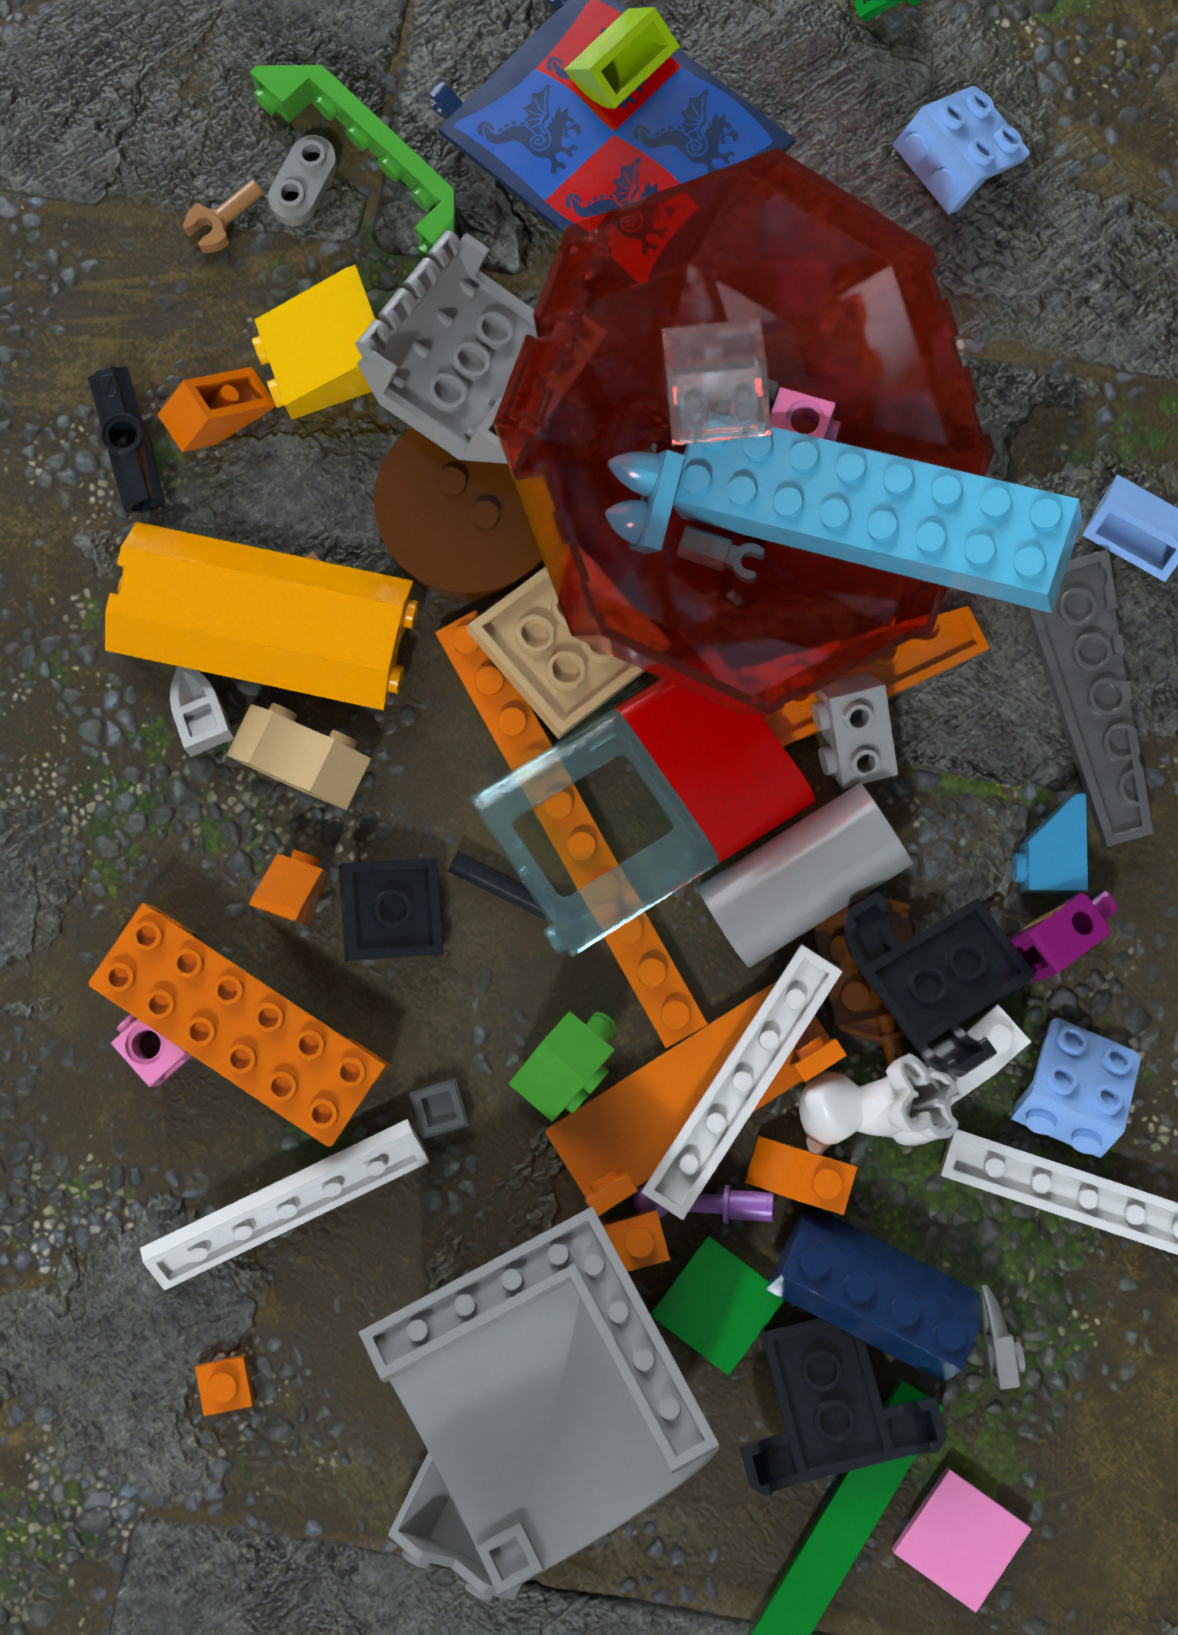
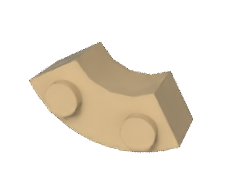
(299, 756)

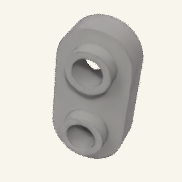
(305, 178)

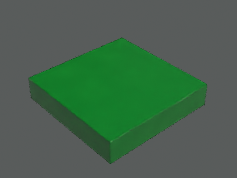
(717, 1305)

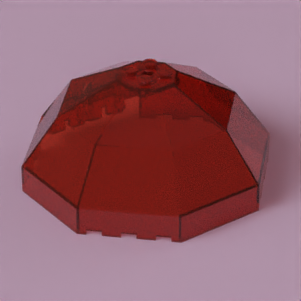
(842, 318)

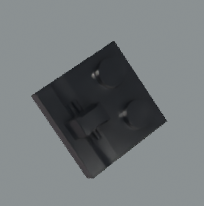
(390, 909)

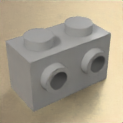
(855, 730)

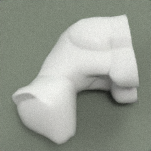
(905, 1105)

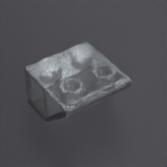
(716, 382)

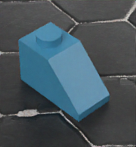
(1055, 853)

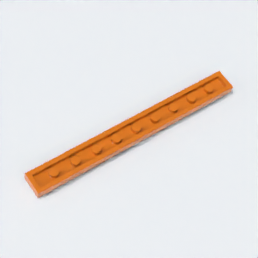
(573, 836)

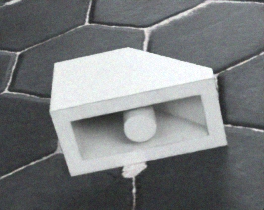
(1004, 1037)

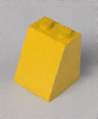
(314, 344)

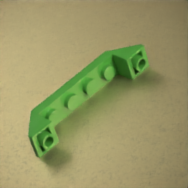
(293, 87)

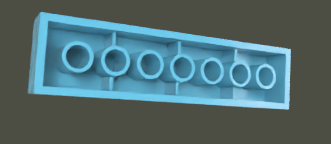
(885, 513)

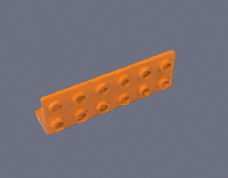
(237, 1024)
(627, 1129)

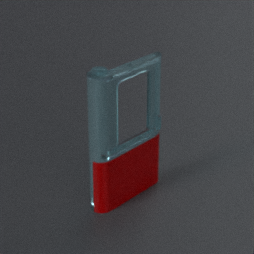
(708, 769)

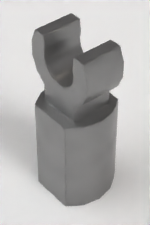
(718, 552)

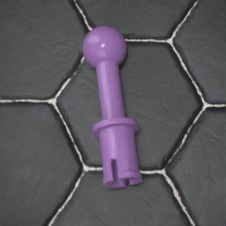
(732, 1204)

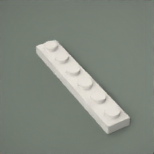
(741, 1082)
(1061, 1190)
(284, 1205)

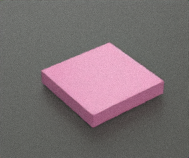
(961, 1539)

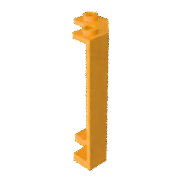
(259, 615)

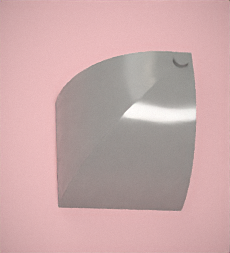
(544, 1398)

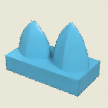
(654, 478)

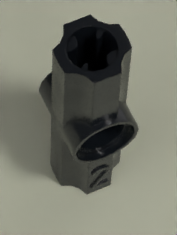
(119, 414)

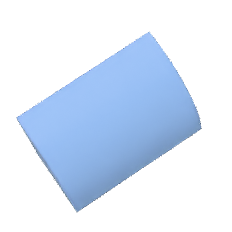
(1136, 528)

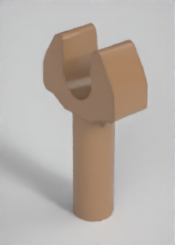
(220, 217)

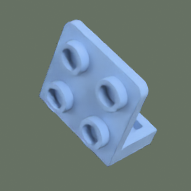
(959, 146)
(1079, 1089)

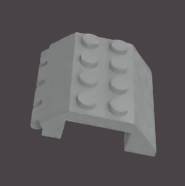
(447, 349)

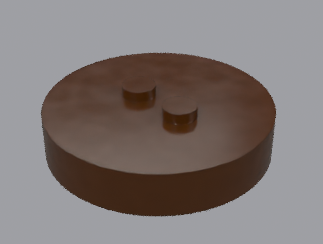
(453, 522)

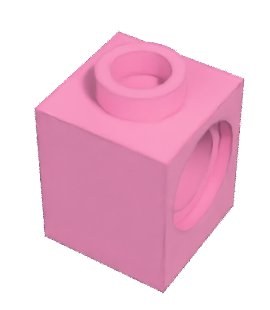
(795, 406)
(153, 1070)

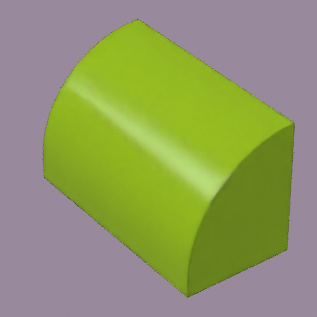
(623, 56)

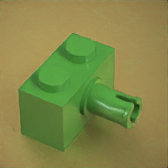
(566, 1064)

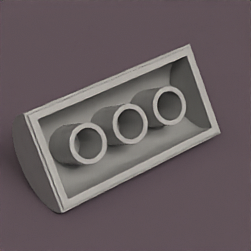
(804, 875)

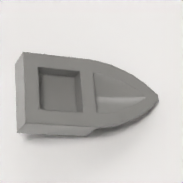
(198, 712)
(1004, 1355)

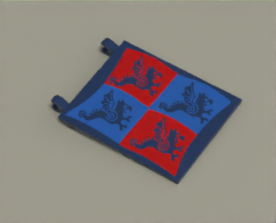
(584, 159)

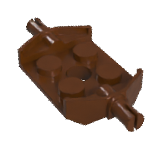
(852, 999)

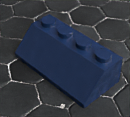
(877, 1294)

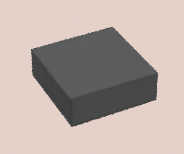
(439, 1108)

